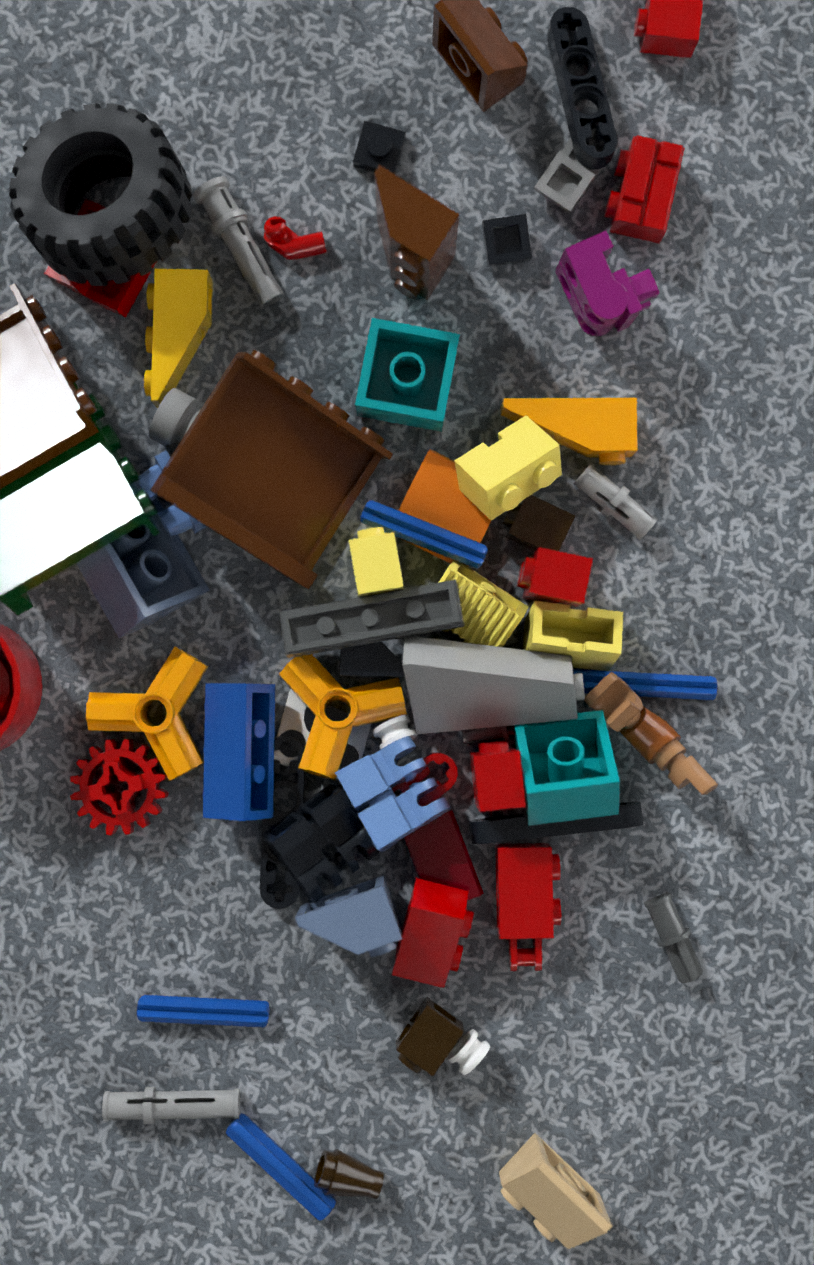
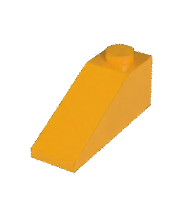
(586, 425)

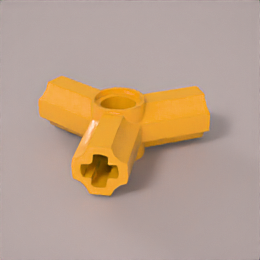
(128, 713)
(329, 738)

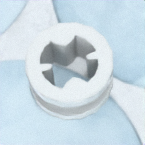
(394, 730)
(468, 1052)

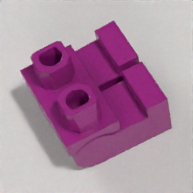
(596, 294)

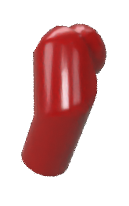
(289, 244)

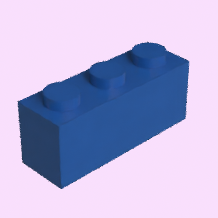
(239, 751)

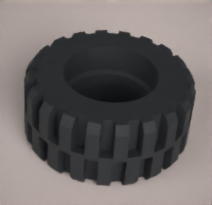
(72, 159)

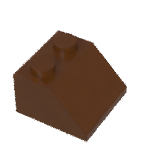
(478, 50)

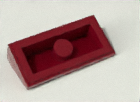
(443, 856)

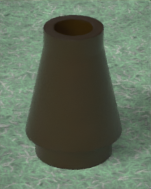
(345, 1176)

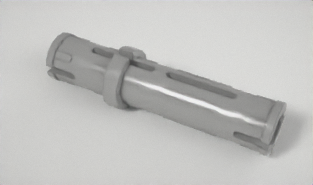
(170, 1105)

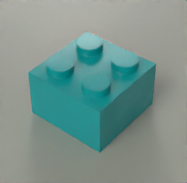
(406, 374)
(568, 769)

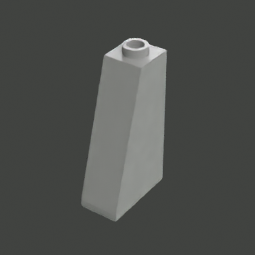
(486, 685)

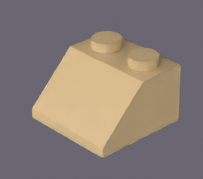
(554, 1194)

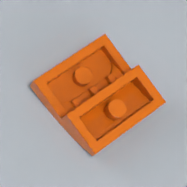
(437, 500)

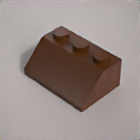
(415, 234)

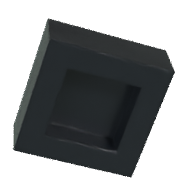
(378, 147)
(506, 240)

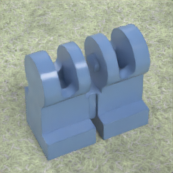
(371, 783)

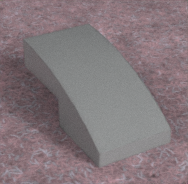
(566, 179)

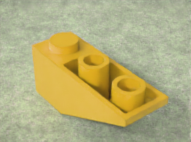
(180, 321)

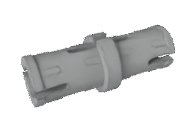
(615, 501)

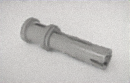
(230, 225)

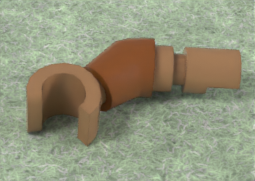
(647, 733)

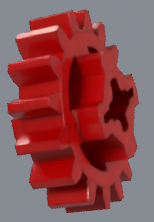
(116, 767)

